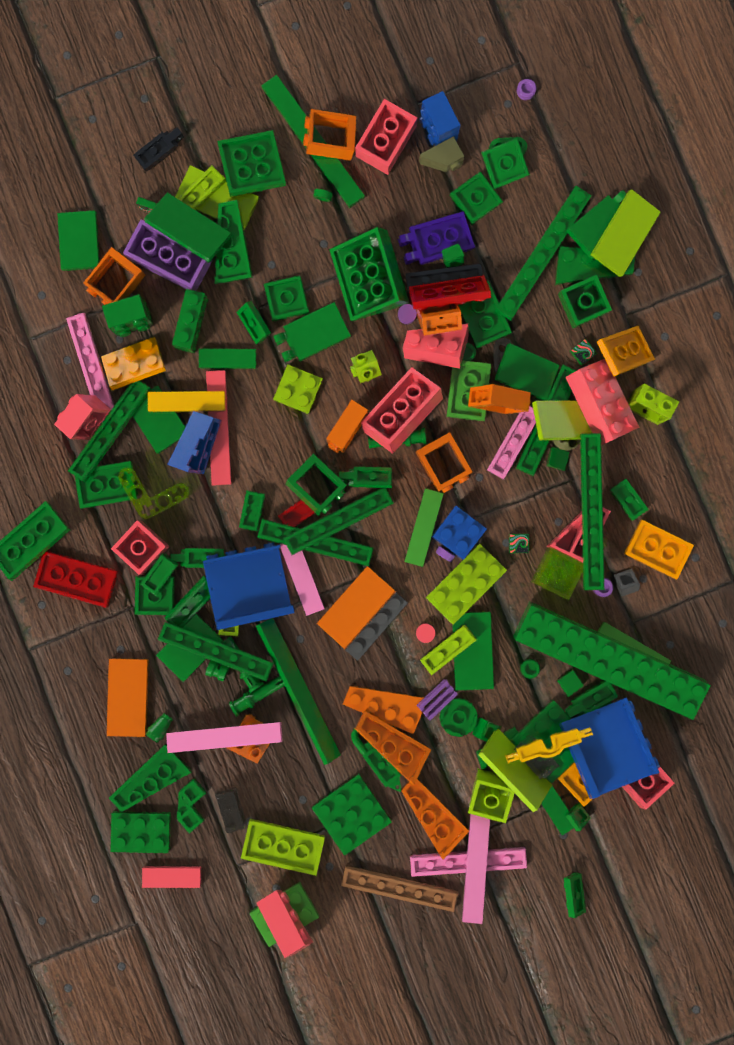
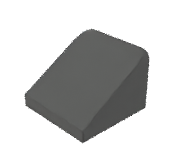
(627, 582)

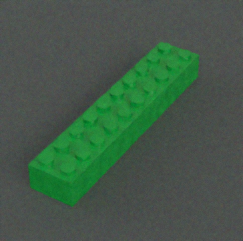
(611, 660)

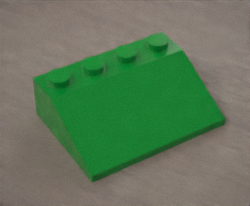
(369, 274)

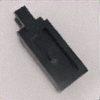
(158, 148)

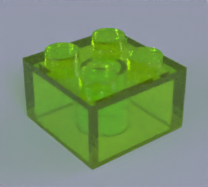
(558, 573)

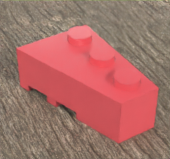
(439, 348)
(570, 538)
(284, 923)

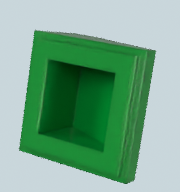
(453, 256)
(557, 458)
(484, 729)

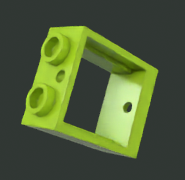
(658, 405)

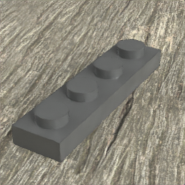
(376, 626)

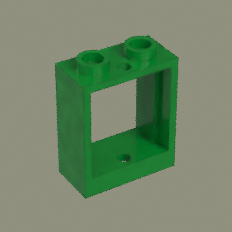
(292, 482)

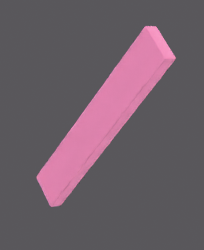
(89, 358)
(224, 737)
(456, 862)
(476, 869)

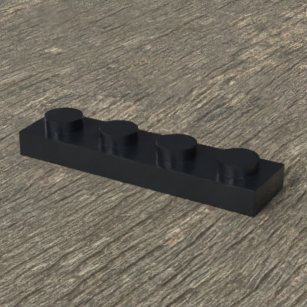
(441, 275)

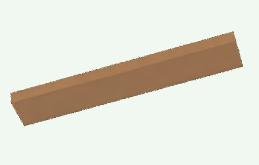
(399, 888)

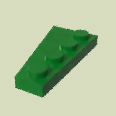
(233, 258)
(576, 266)
(153, 776)

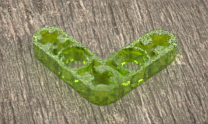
(145, 500)

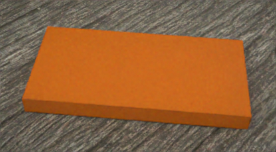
(356, 607)
(127, 697)

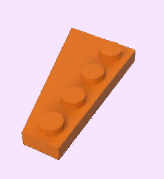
(390, 707)
(396, 747)
(438, 822)

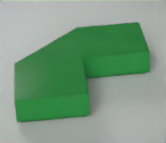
(187, 813)

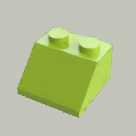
(490, 797)

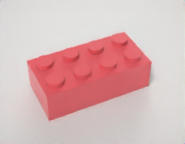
(602, 401)
(402, 410)

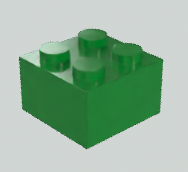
(584, 301)
(127, 315)

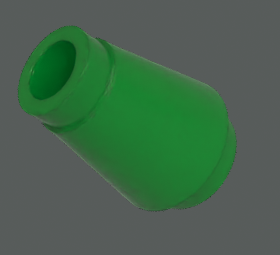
(159, 728)

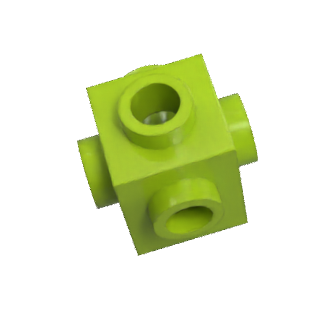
(365, 366)

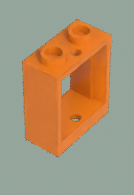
(334, 120)
(103, 266)
(432, 323)
(499, 399)
(346, 427)
(421, 453)

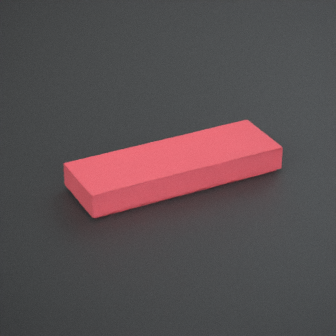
(171, 877)

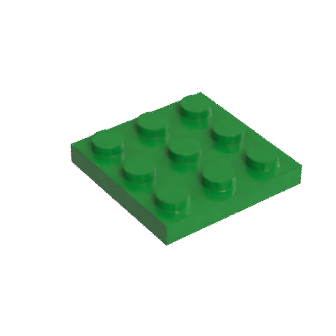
(251, 163)
(542, 727)
(351, 814)

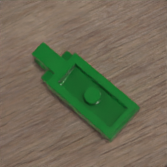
(368, 477)
(195, 556)
(592, 699)

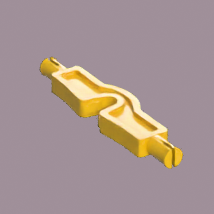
(559, 742)

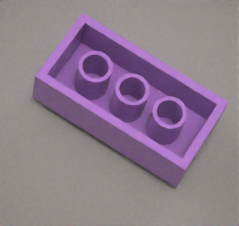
(165, 257)

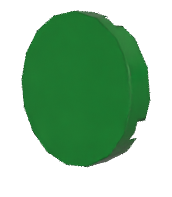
(458, 717)

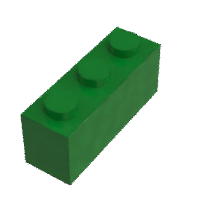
(190, 321)

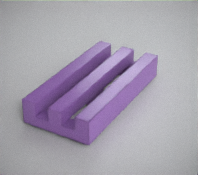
(435, 707)

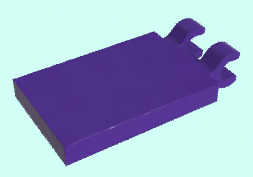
(434, 236)

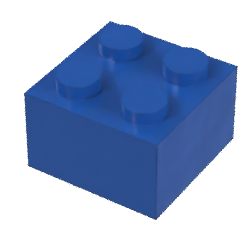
(439, 119)
(459, 532)

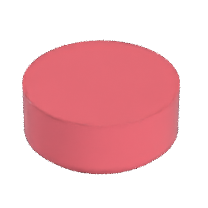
(425, 633)

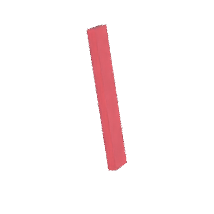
(221, 449)

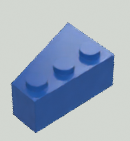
(195, 443)

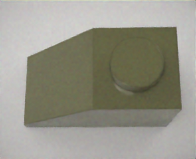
(443, 156)

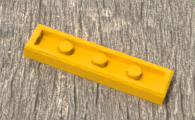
(186, 401)

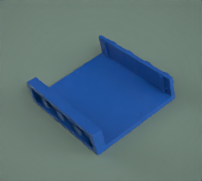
(247, 586)
(615, 751)

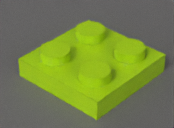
(298, 389)

